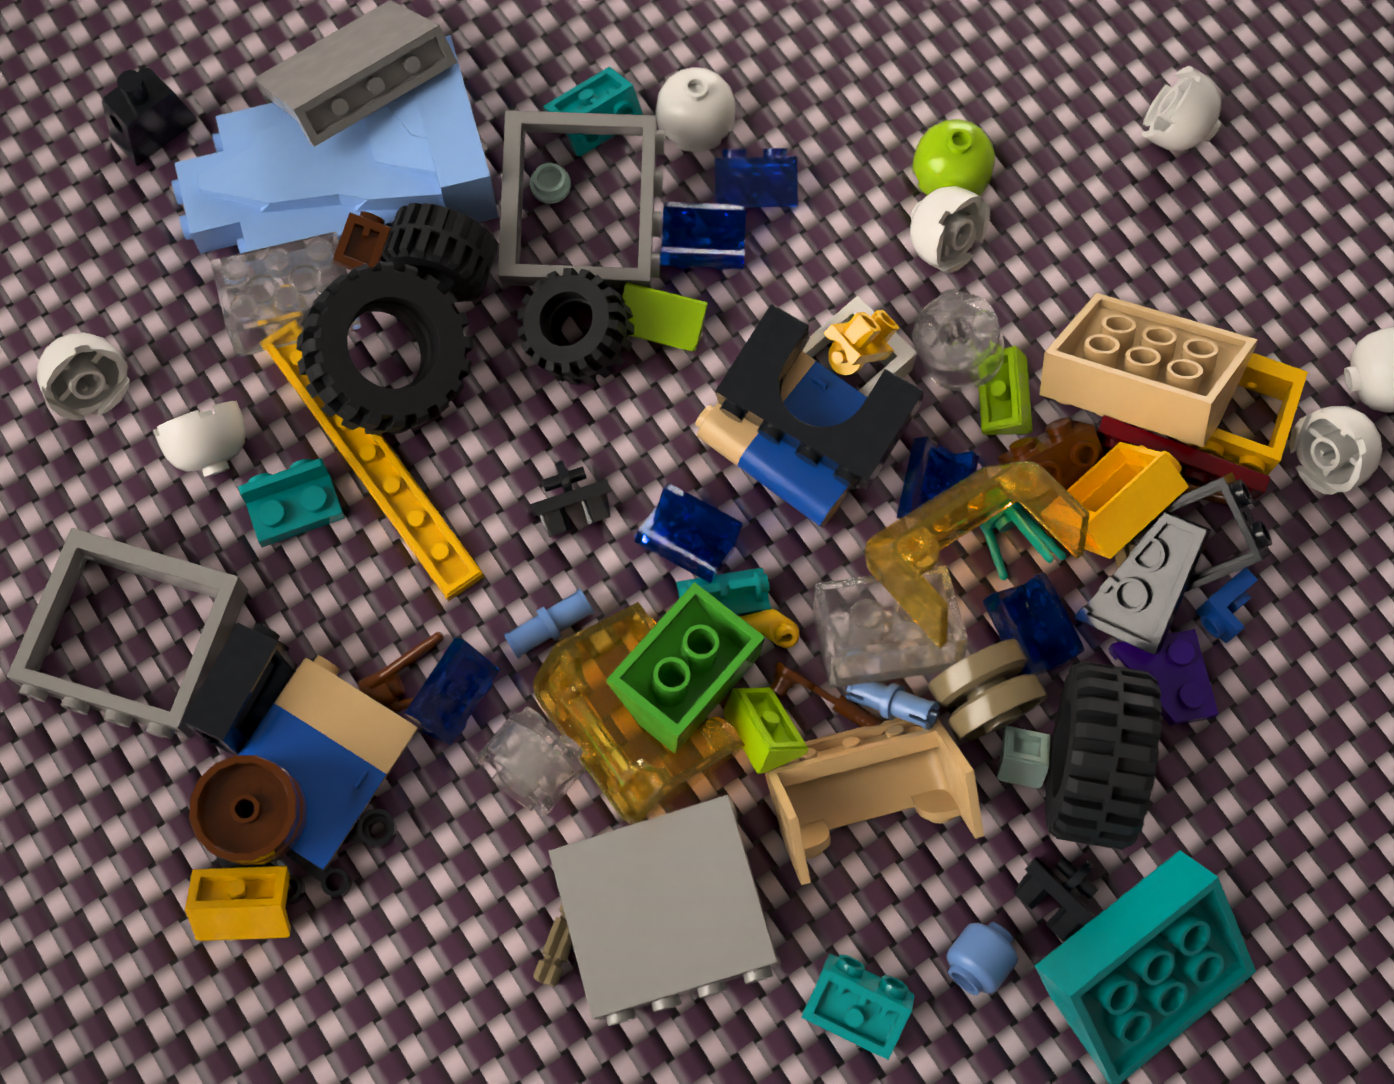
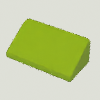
(665, 316)
(1006, 397)
(764, 728)

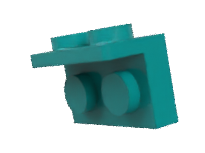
(600, 94)
(291, 501)
(859, 1005)

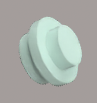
(550, 183)

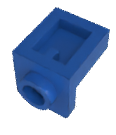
(1218, 610)

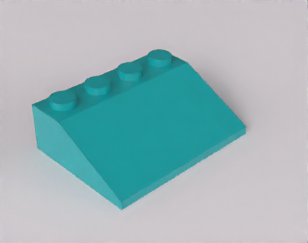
(1148, 966)

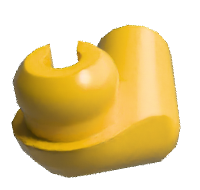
(774, 627)

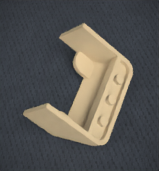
(867, 777)

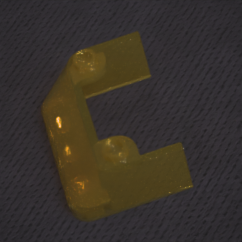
(913, 543)

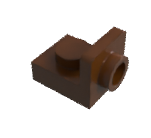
(361, 241)

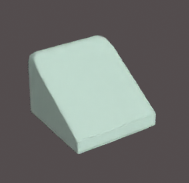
(1024, 757)

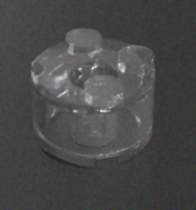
(959, 340)
(532, 761)

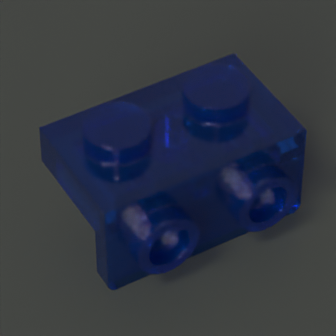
(756, 180)
(703, 235)
(931, 472)
(689, 533)
(1038, 623)

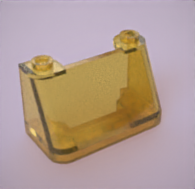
(620, 755)

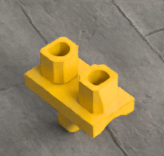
(860, 341)

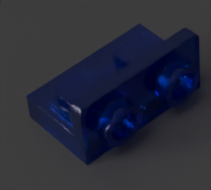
(452, 691)

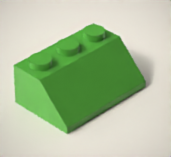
(685, 666)

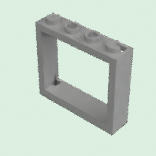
(516, 125)
(85, 546)

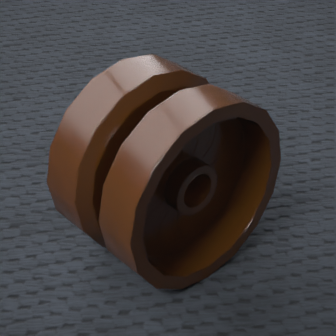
(225, 793)

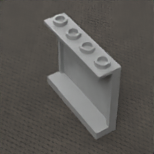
(357, 70)
(663, 911)

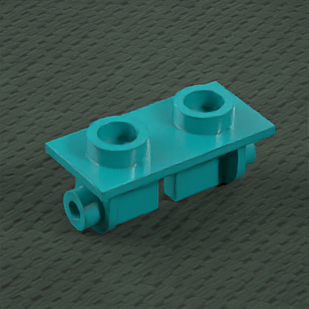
(739, 591)

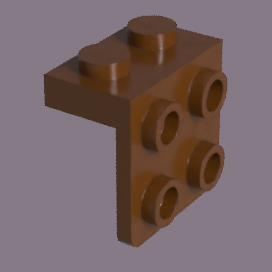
(1064, 451)

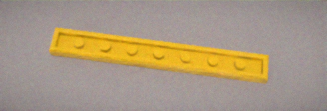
(391, 488)

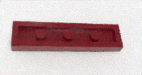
(1196, 465)

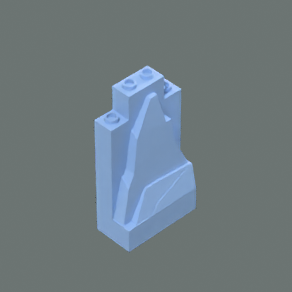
(280, 189)

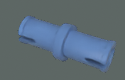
(548, 623)
(895, 702)

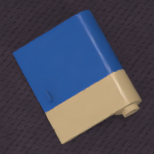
(812, 397)
(334, 747)

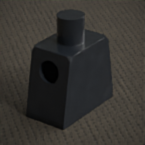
(144, 114)

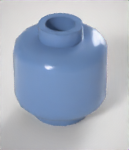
(981, 958)

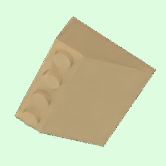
(1146, 368)

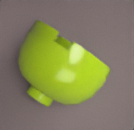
(954, 155)

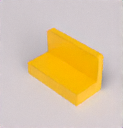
(238, 903)

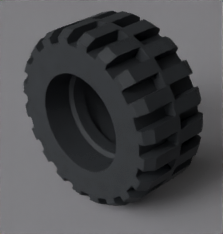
(426, 314)
(1103, 755)

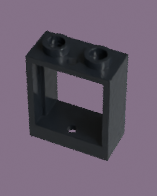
(1253, 531)
(240, 688)

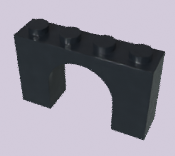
(851, 448)

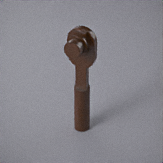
(787, 677)

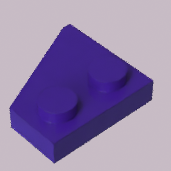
(1179, 673)

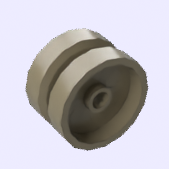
(987, 690)

